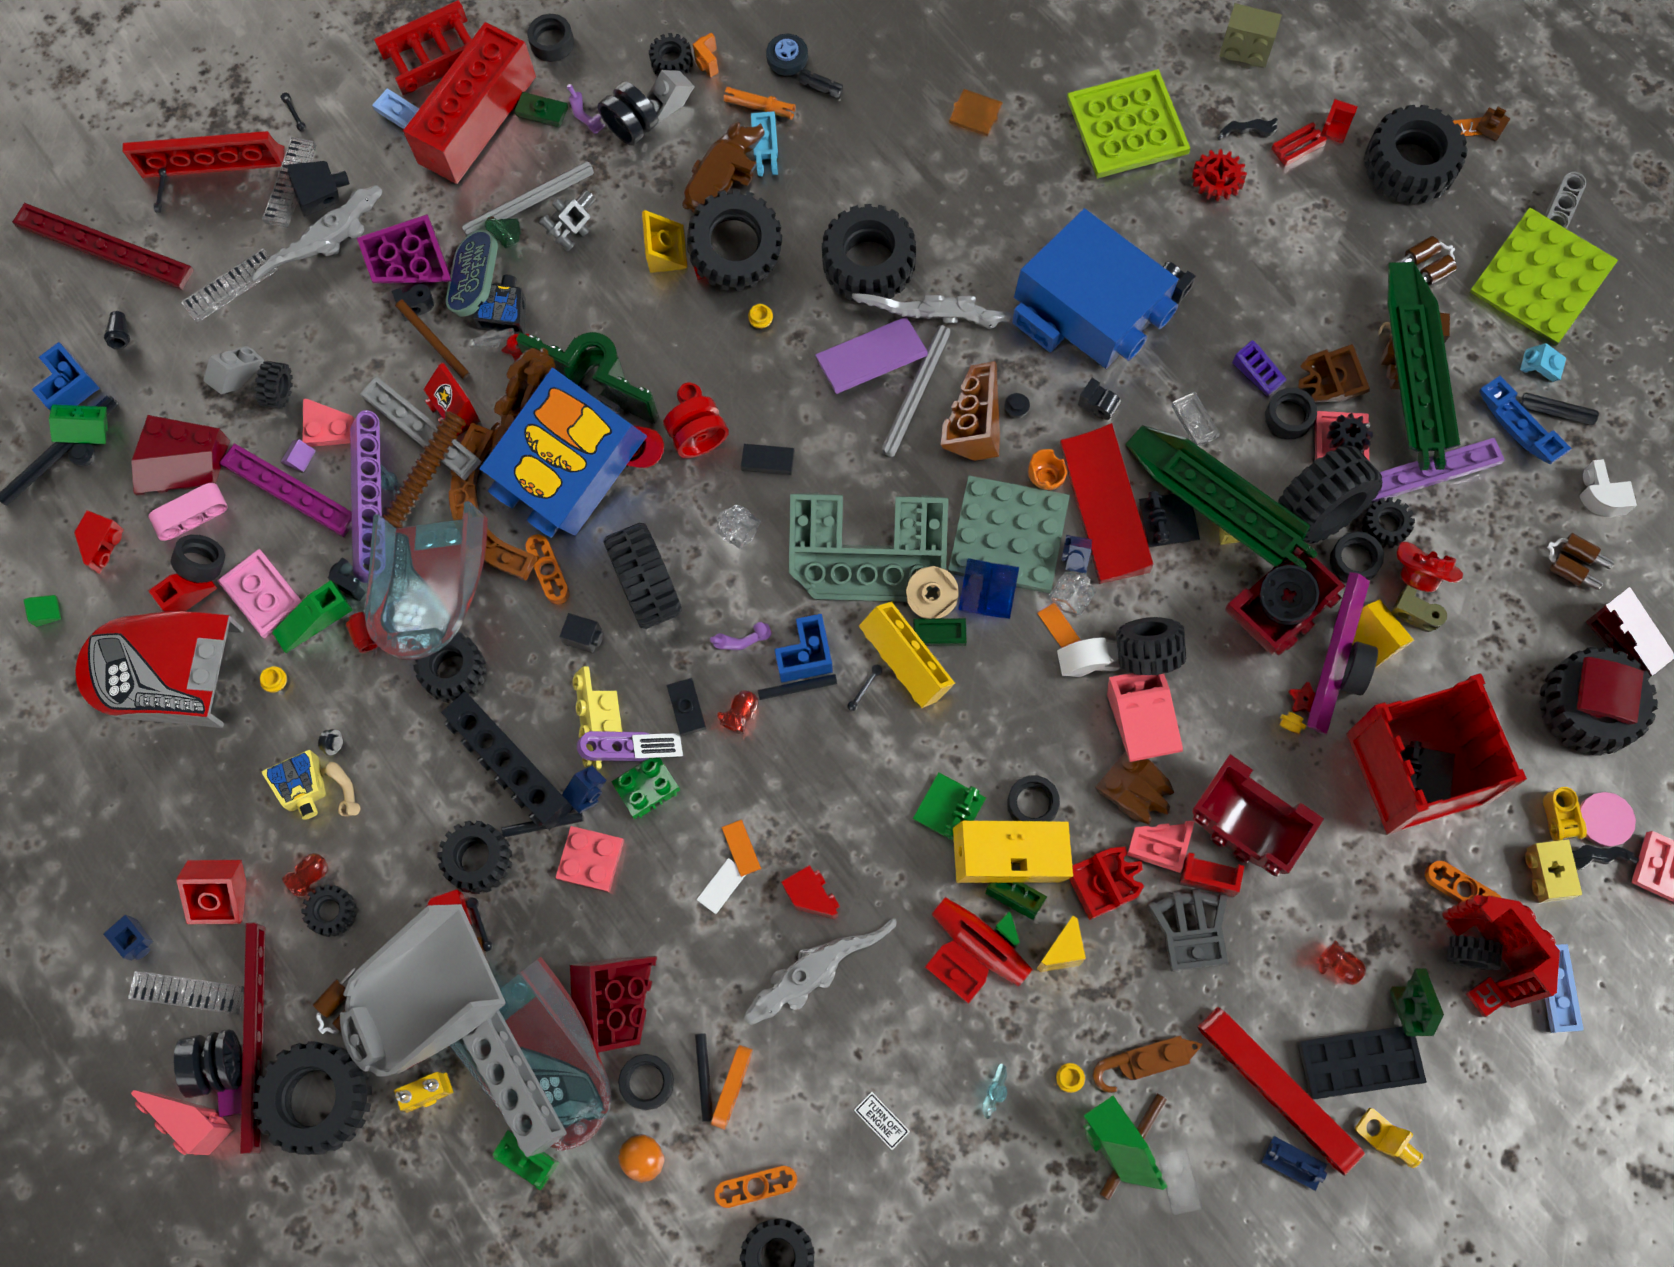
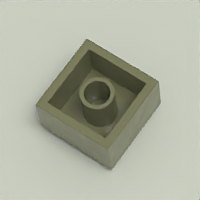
(1250, 35)

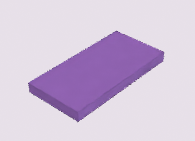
(871, 355)

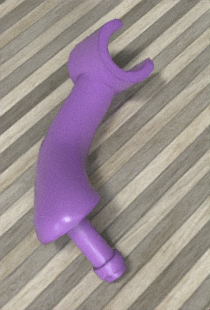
(576, 102)
(761, 633)

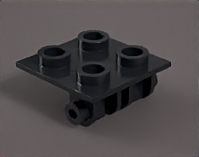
(1168, 520)
(1432, 771)

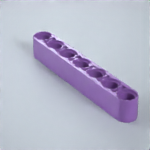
(366, 484)

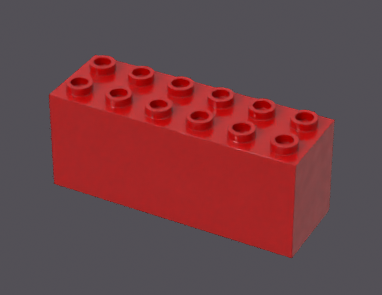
(470, 102)

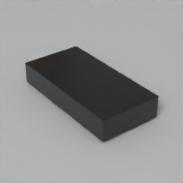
(767, 459)

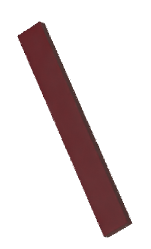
(103, 246)
(252, 1035)

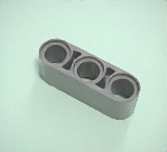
(1566, 199)

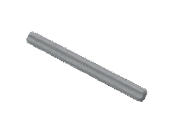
(531, 197)
(915, 391)

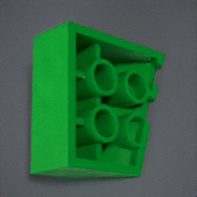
(1122, 1145)

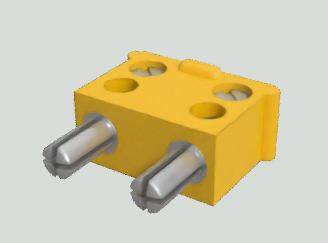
(423, 1092)

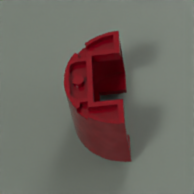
(1274, 637)
(1254, 820)

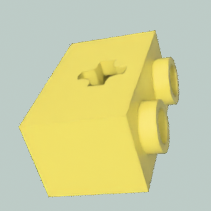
(1560, 859)

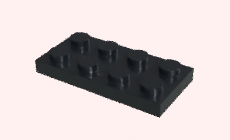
(1361, 1062)

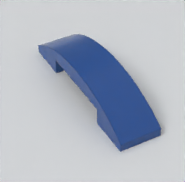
(1520, 423)

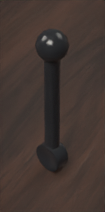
(286, 98)
(157, 206)
(876, 671)
(473, 903)

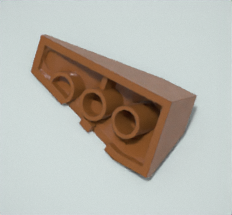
(974, 422)

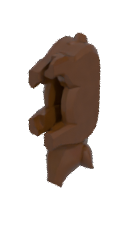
(723, 165)
(525, 377)

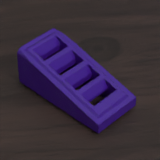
(1252, 374)

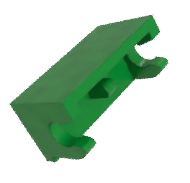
(78, 424)
(534, 1169)

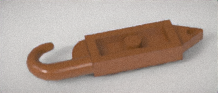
(1147, 1060)

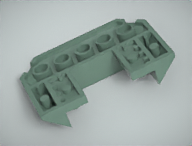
(864, 571)

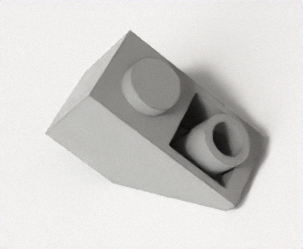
(669, 93)
(231, 369)

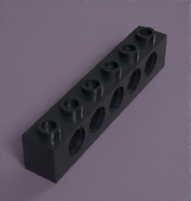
(465, 710)

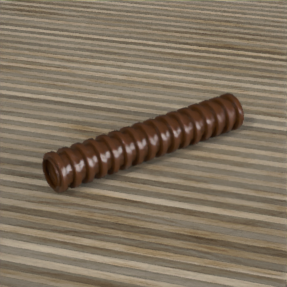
(424, 469)

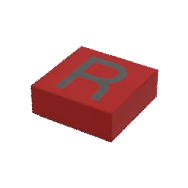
(1487, 997)

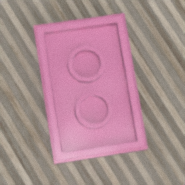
(260, 592)

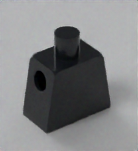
(315, 185)

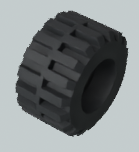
(1151, 646)
(464, 680)
(459, 842)
(777, 1229)

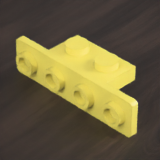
(596, 710)

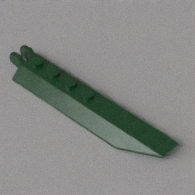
(1421, 365)
(1222, 496)

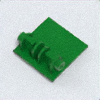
(645, 786)
(948, 805)

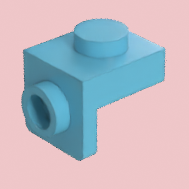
(1545, 361)

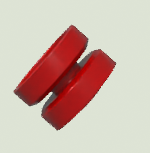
(695, 427)

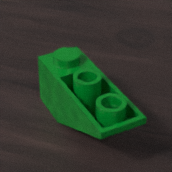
(311, 616)

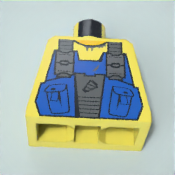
(297, 783)

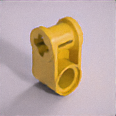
(1564, 817)

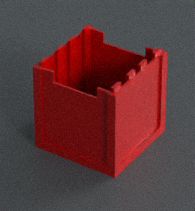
(1446, 721)

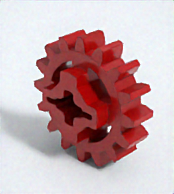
(1219, 175)

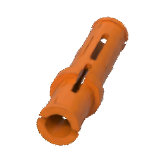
(759, 102)

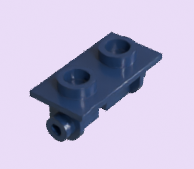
(1295, 1163)

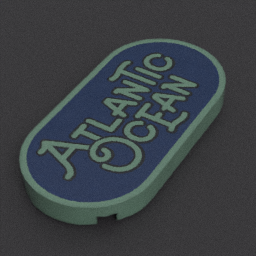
(472, 273)

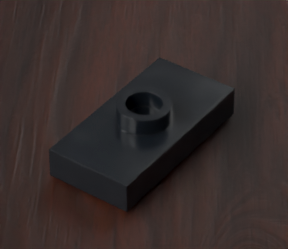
(686, 707)

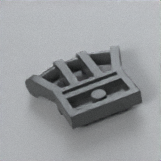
(1195, 947)

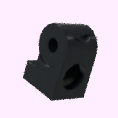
(1184, 283)
(418, 299)
(1098, 400)

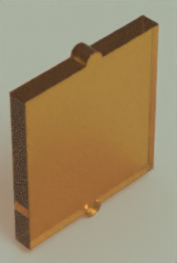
(975, 112)

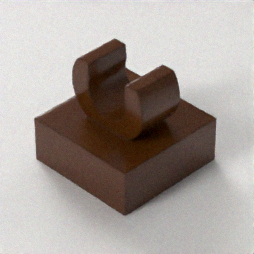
(1493, 123)

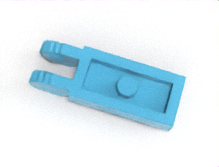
(767, 147)

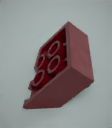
(176, 455)
(612, 999)

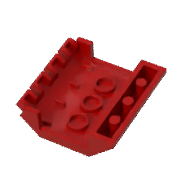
(1527, 947)

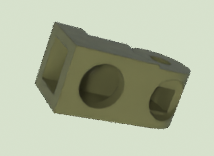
(1417, 611)

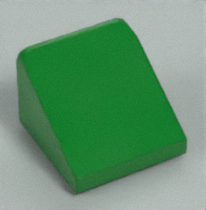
(42, 610)
(1007, 930)

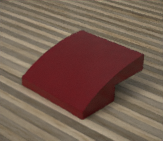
(1610, 690)

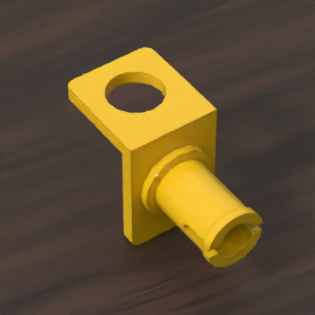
(1389, 1139)

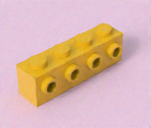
(906, 654)

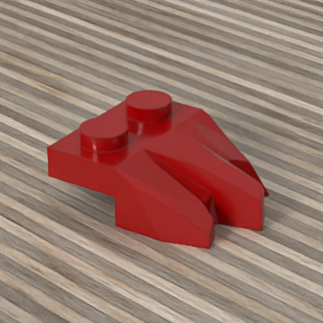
(1106, 881)

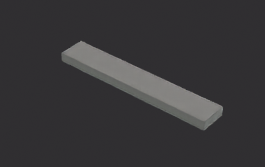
(417, 425)

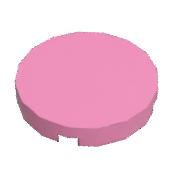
(1607, 819)

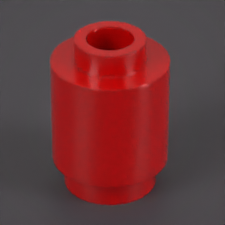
(359, 634)

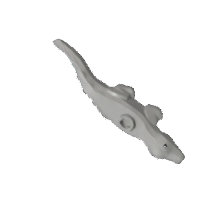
(326, 232)
(939, 307)
(813, 969)

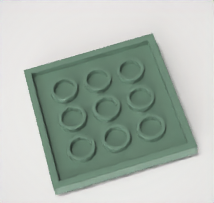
(1011, 528)

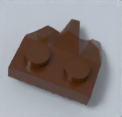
(1334, 375)
(1136, 788)

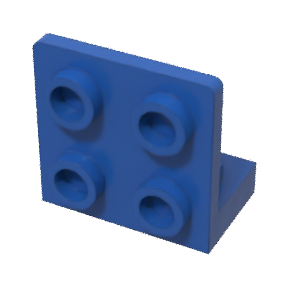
(1035, 327)

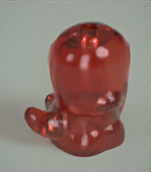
(741, 710)
(307, 871)
(1344, 964)

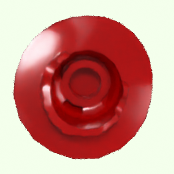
(1426, 570)

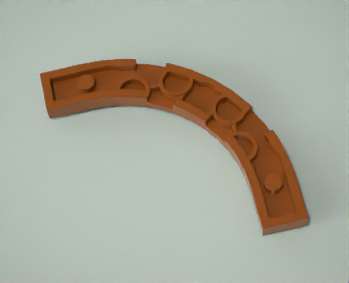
(497, 553)

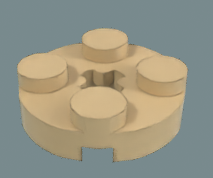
(932, 577)

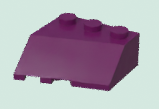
(405, 253)

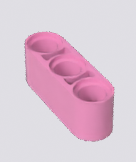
(188, 511)

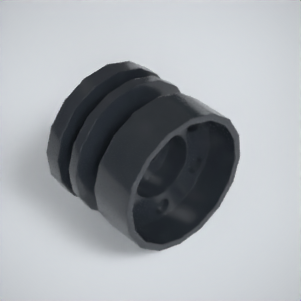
(1293, 580)
(208, 1063)

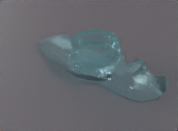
(389, 480)
(996, 1091)

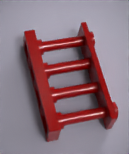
(419, 31)

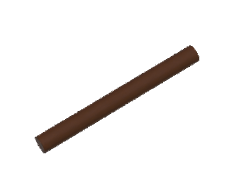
(432, 339)
(1143, 1128)

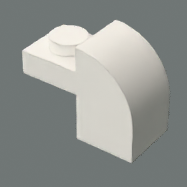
(1605, 497)
(1087, 656)

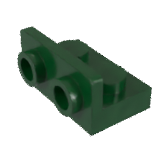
(1418, 1005)

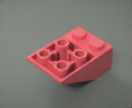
(1144, 715)
(192, 1126)

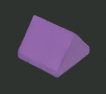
(298, 455)

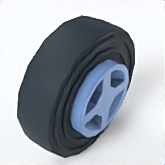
(788, 45)

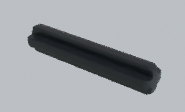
(1559, 408)

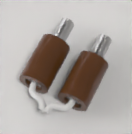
(1426, 250)
(1583, 551)
(330, 1001)

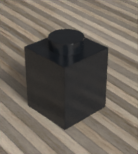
(581, 633)

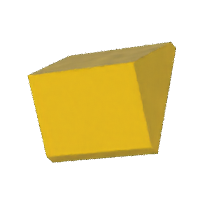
(663, 243)
(1382, 630)
(1066, 950)

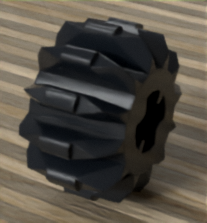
(1347, 426)

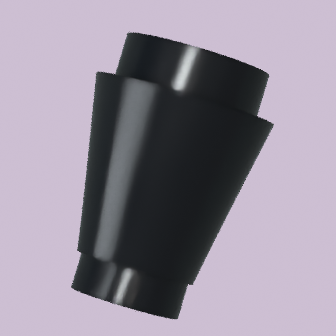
(117, 331)

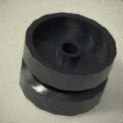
(628, 113)

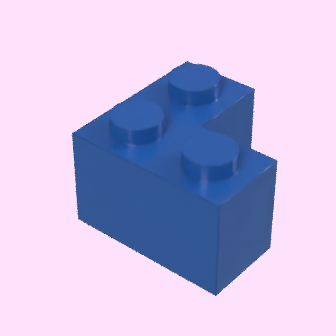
(68, 382)
(810, 656)

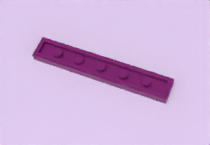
(288, 490)
(1338, 653)

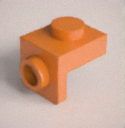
(703, 54)

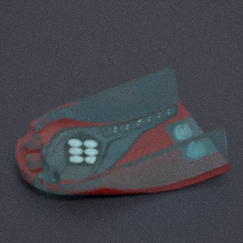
(423, 582)
(557, 1050)

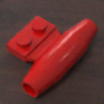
(972, 953)

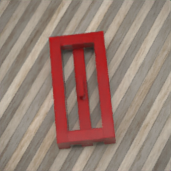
(1314, 134)

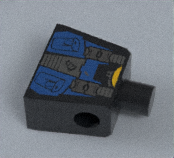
(503, 308)

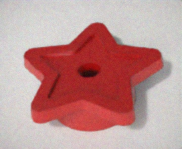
(511, 348)
(1299, 694)

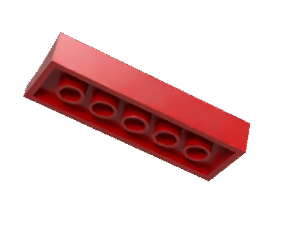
(205, 154)
(1106, 505)

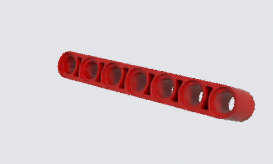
(1281, 1091)

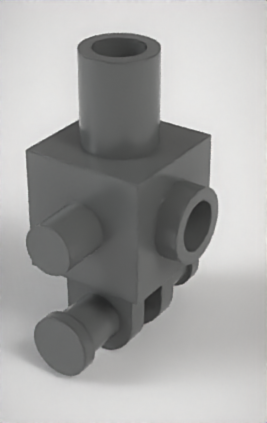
(569, 218)

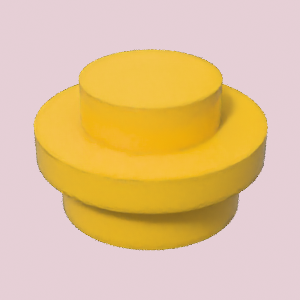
(760, 316)
(273, 679)
(1292, 722)
(1070, 1077)

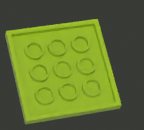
(1128, 123)
(1543, 276)

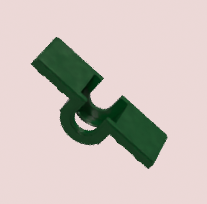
(579, 360)

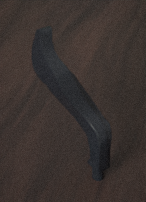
(1264, 128)
(1588, 854)

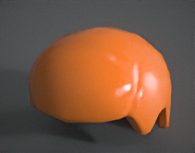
(1046, 470)
(641, 1158)

